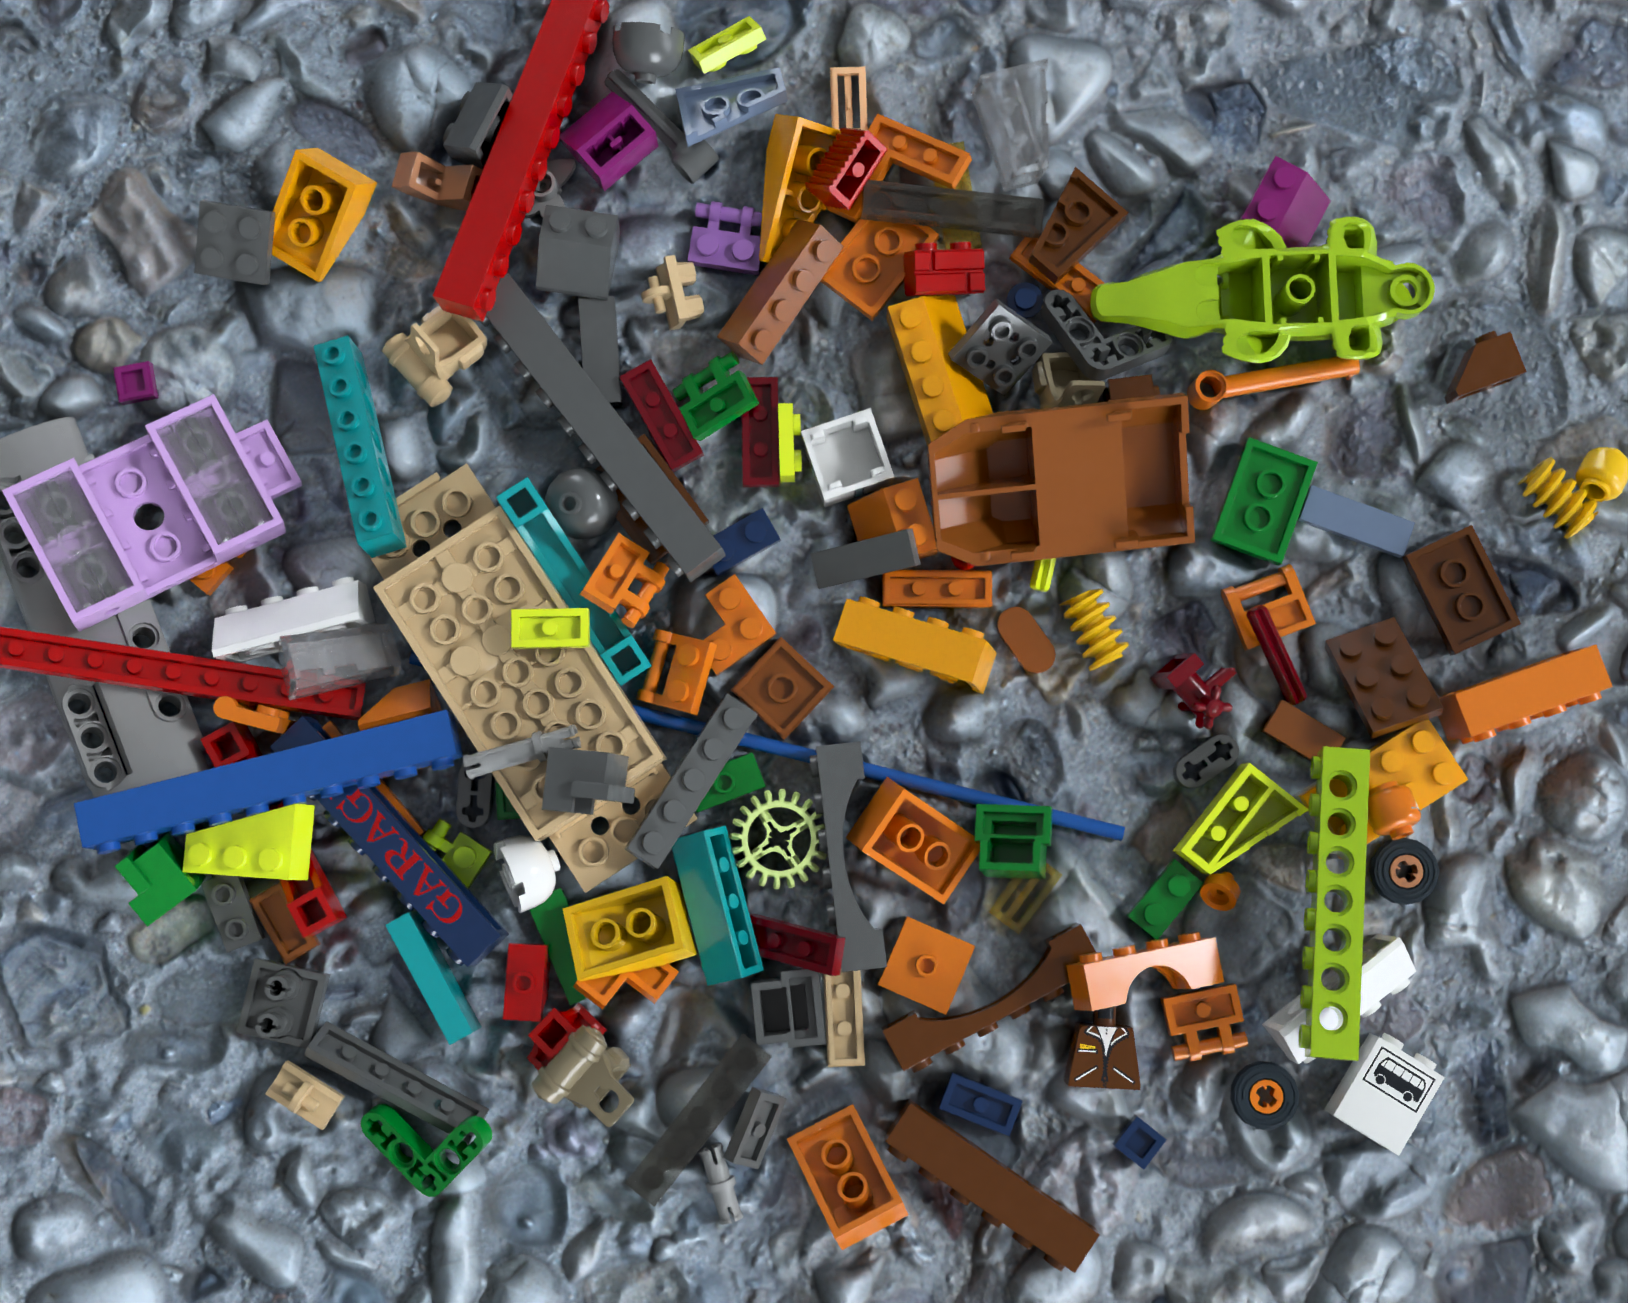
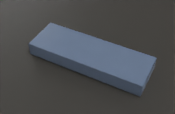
(1356, 521)

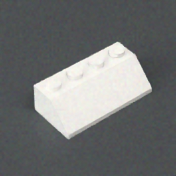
(255, 632)
(1384, 971)

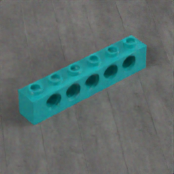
(359, 447)

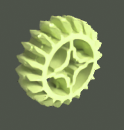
(752, 856)

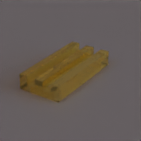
(1029, 912)

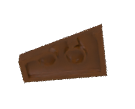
(1076, 227)

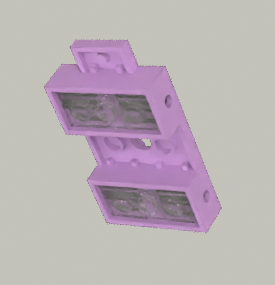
(190, 465)

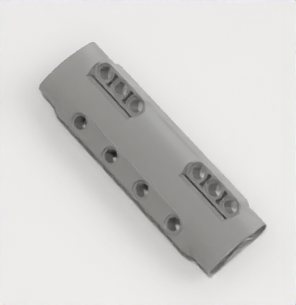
(148, 741)

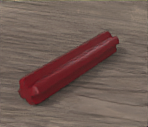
(1276, 654)

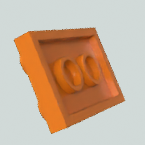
(873, 263)

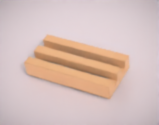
(847, 72)

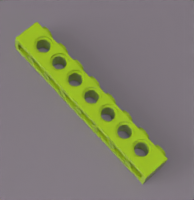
(1353, 769)

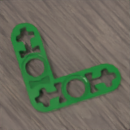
(433, 1161)

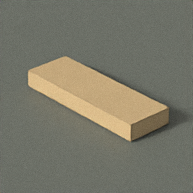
(844, 1019)

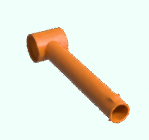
(1268, 379)

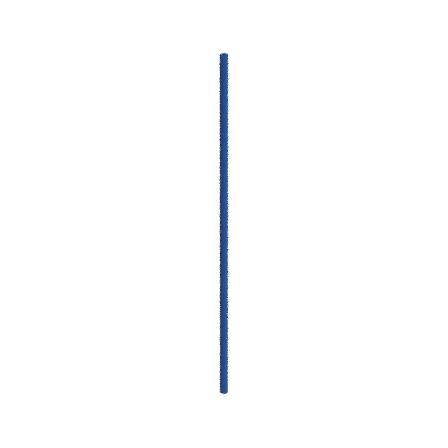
(875, 771)

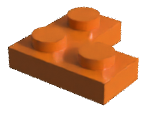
(743, 628)
(649, 982)

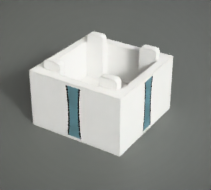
(847, 457)

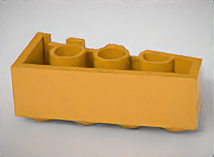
(915, 642)

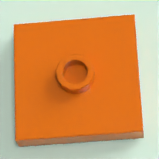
(926, 965)

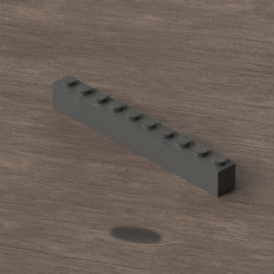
(603, 433)

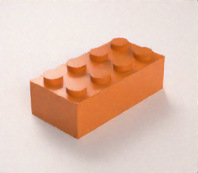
(1524, 694)

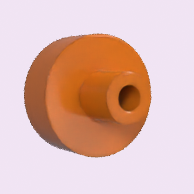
(1220, 891)

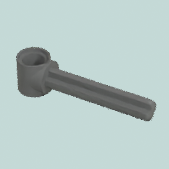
(689, 161)

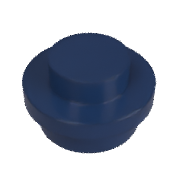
(1025, 299)

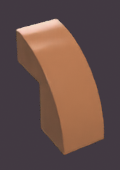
(434, 182)

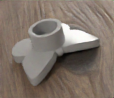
(549, 189)

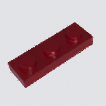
(661, 415)
(761, 435)
(798, 945)

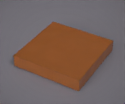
(782, 688)

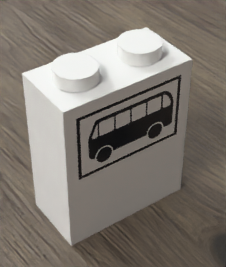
(1385, 1092)

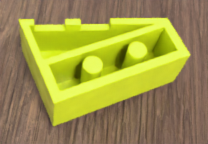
(1236, 819)
(257, 846)

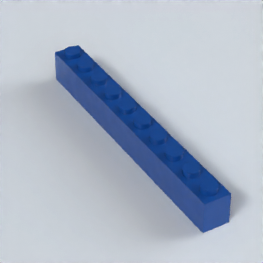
(268, 781)

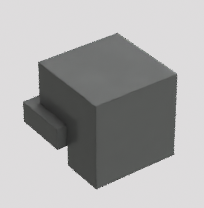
(581, 777)
(789, 1009)

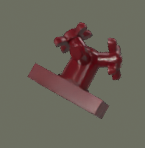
(1197, 695)

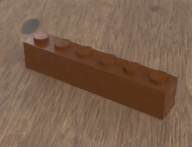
(991, 1186)

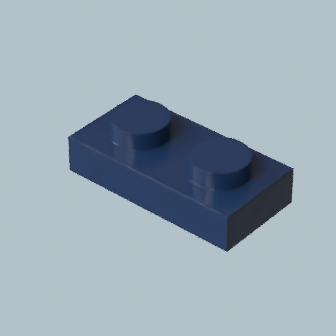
(745, 540)
(980, 1104)

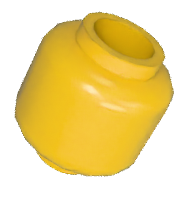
(1603, 473)

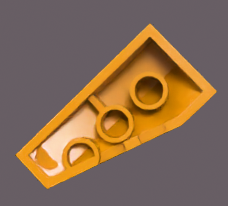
(791, 157)

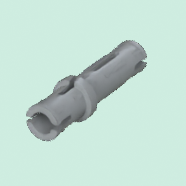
(521, 751)

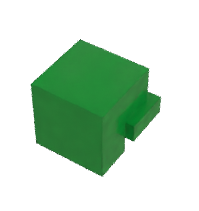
(1013, 840)
(158, 877)

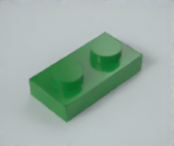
(1165, 899)

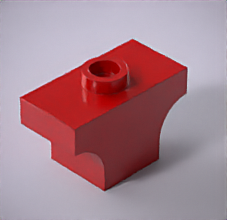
(526, 982)
(554, 1030)

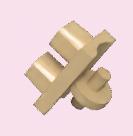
(668, 294)
(305, 1095)

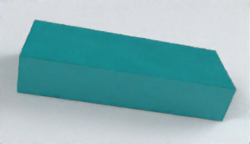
(433, 977)

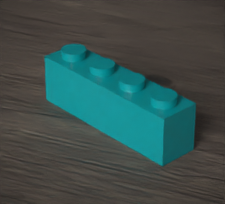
(716, 906)

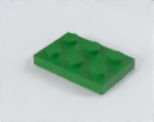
(1263, 501)

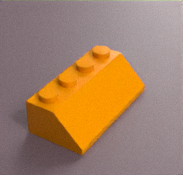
(940, 388)

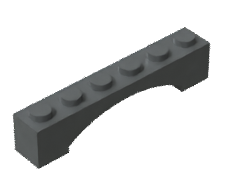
(838, 771)

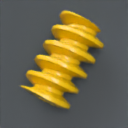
(1559, 497)
(1095, 628)

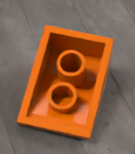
(914, 840)
(847, 1177)

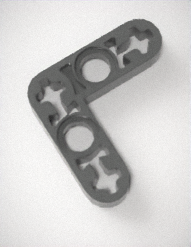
(1095, 346)

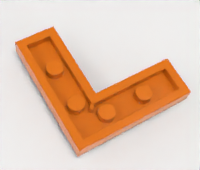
(915, 153)

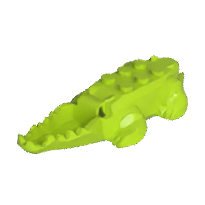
(1275, 293)

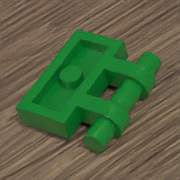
(719, 404)

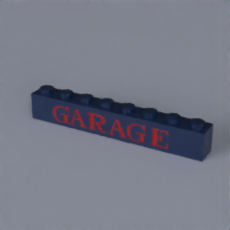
(405, 861)

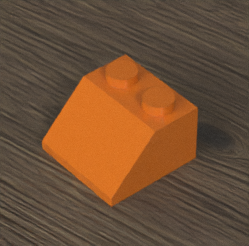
(892, 511)

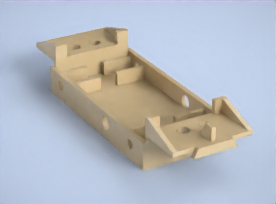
(458, 623)

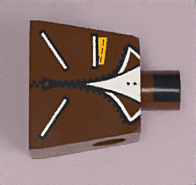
(1103, 1054)

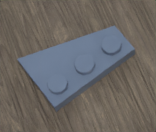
(727, 102)

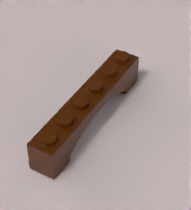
(919, 1038)

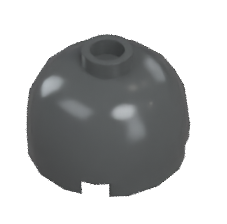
(647, 50)
(582, 503)

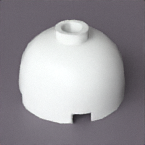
(526, 870)

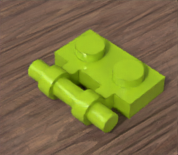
(463, 856)

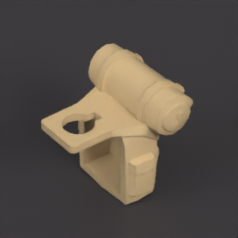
(435, 352)

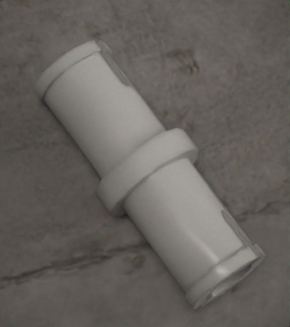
(721, 1184)

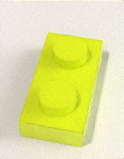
(735, 40)
(788, 428)
(550, 628)

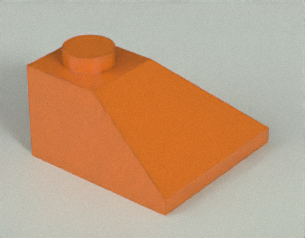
(402, 704)

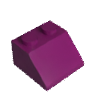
(1288, 203)

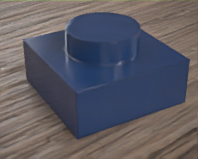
(1139, 1141)

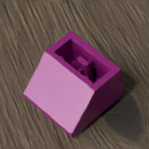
(610, 140)

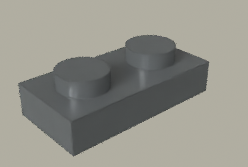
(755, 1128)

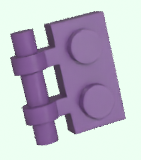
(722, 248)

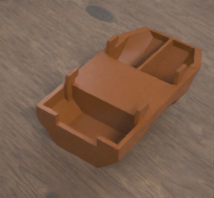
(1063, 481)

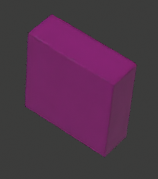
(135, 383)

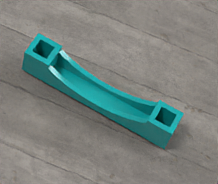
(570, 576)

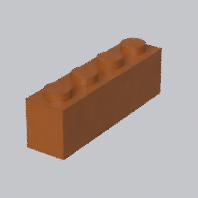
(780, 291)

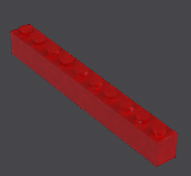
(519, 157)

